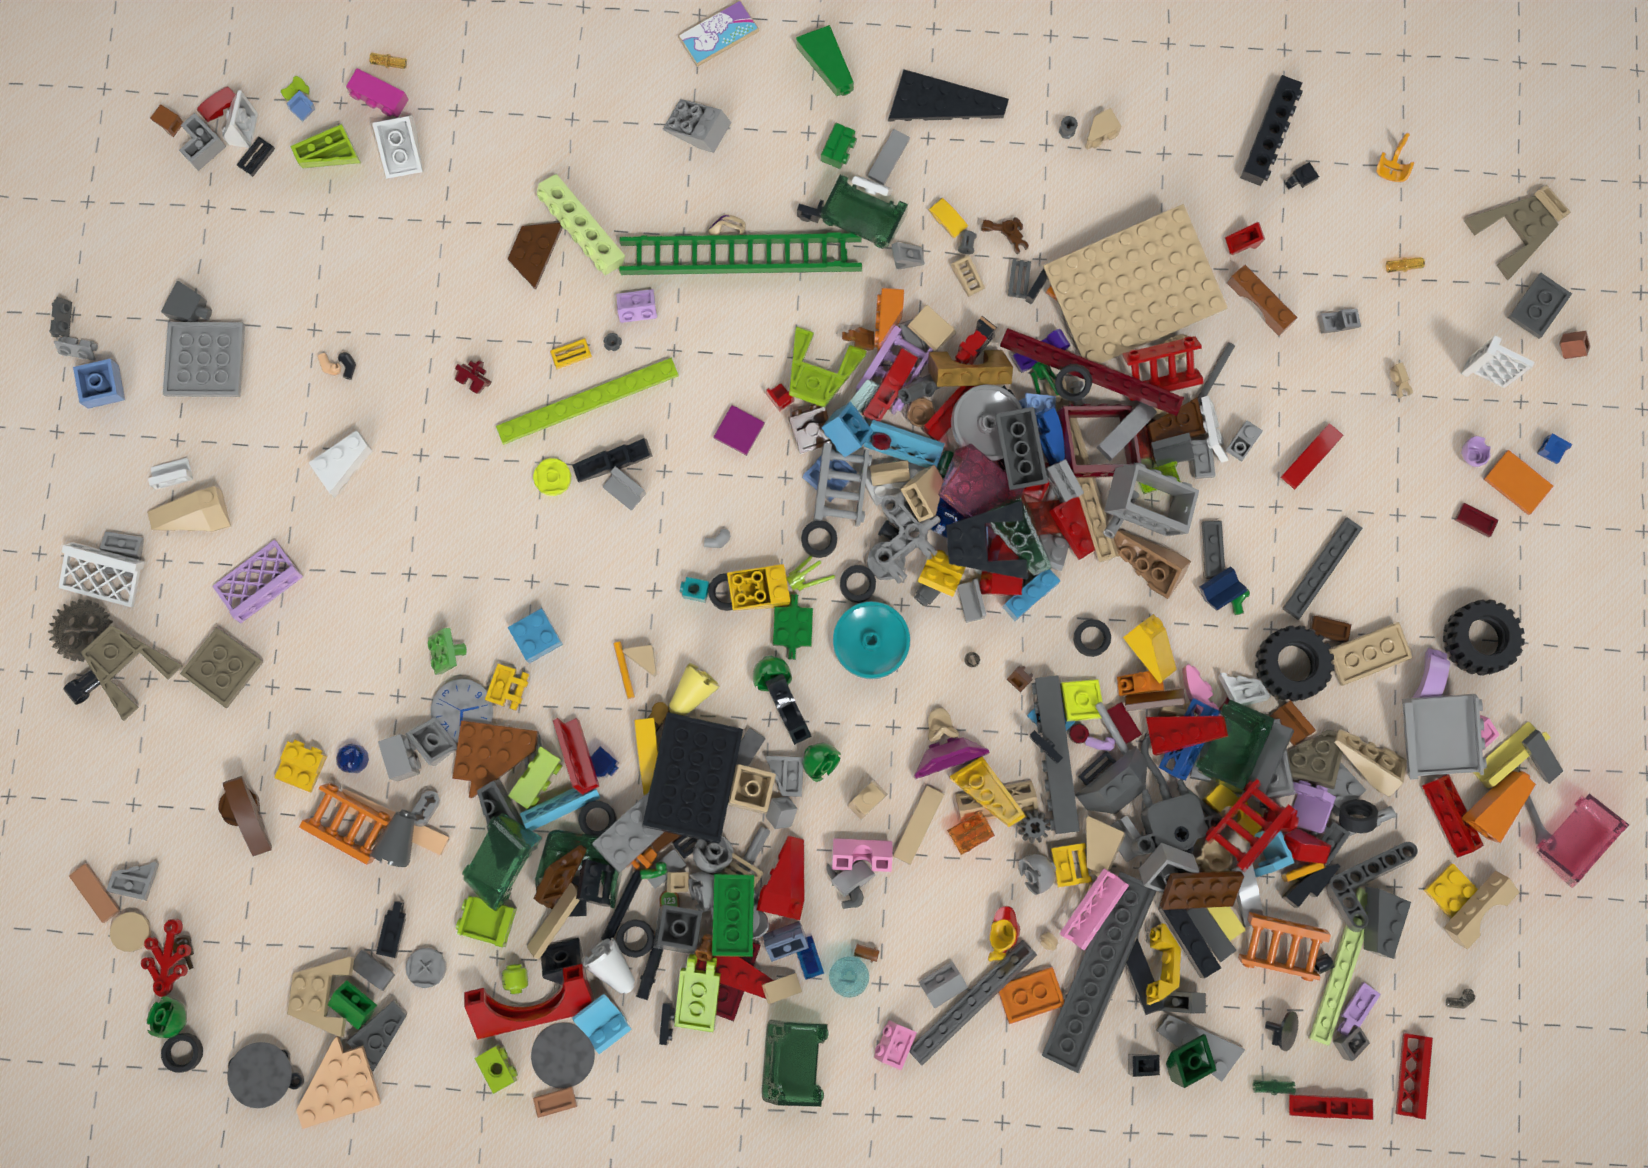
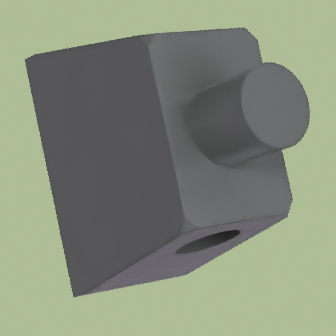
(185, 305)

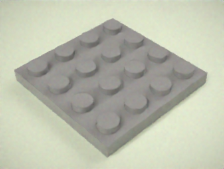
(204, 359)

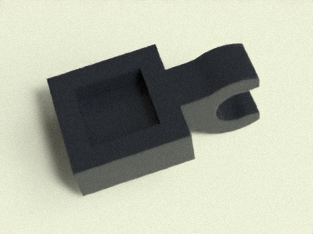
(1303, 175)

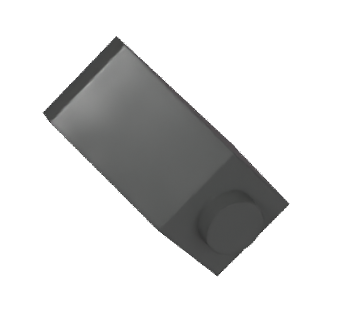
(1185, 1002)

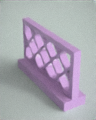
(268, 591)

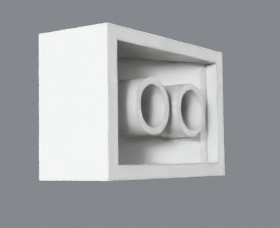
(240, 122)
(398, 146)

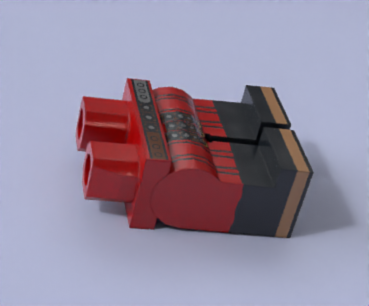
(976, 343)

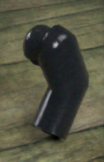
(349, 364)

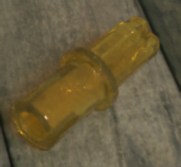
(387, 61)
(1405, 264)

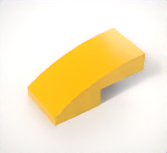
(948, 217)

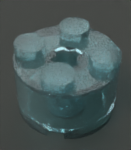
(857, 984)

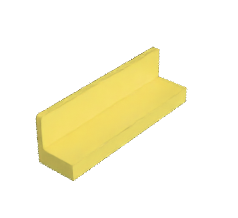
(1507, 756)

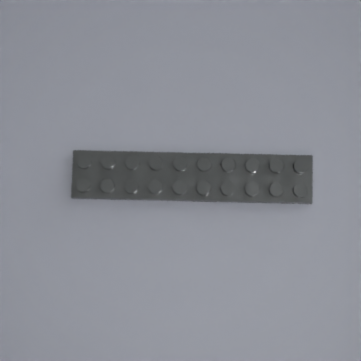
(1098, 977)

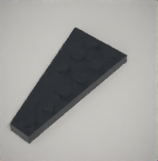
(937, 99)

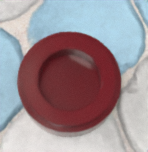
(881, 441)
(1078, 733)

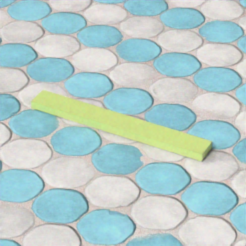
(1339, 979)

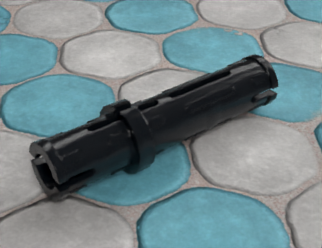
(649, 974)

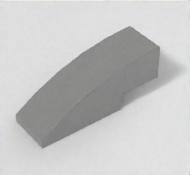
(1248, 895)

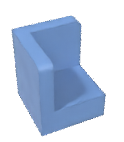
(300, 106)

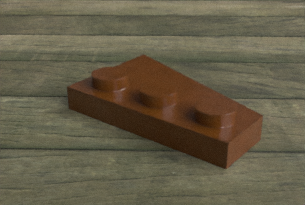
(1187, 421)

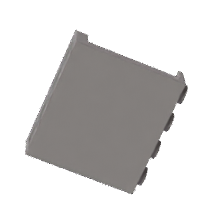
(1443, 735)

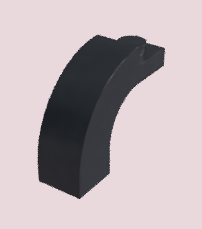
(788, 709)

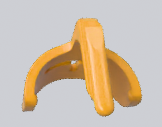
(1405, 169)

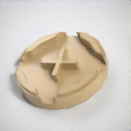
(130, 931)

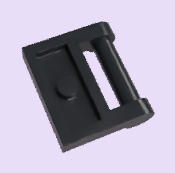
(590, 882)

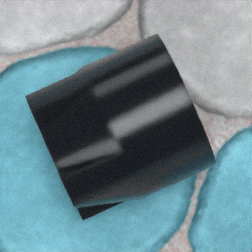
(1324, 963)

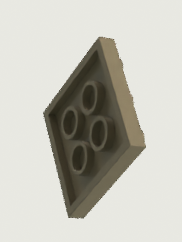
(221, 667)

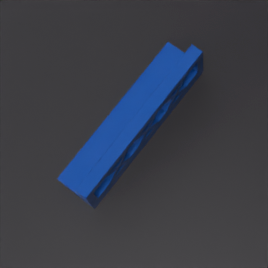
(1186, 758)

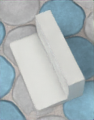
(170, 474)

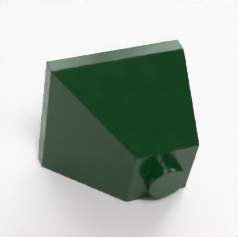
(1191, 1062)

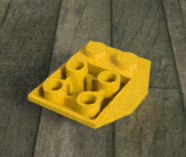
(759, 588)

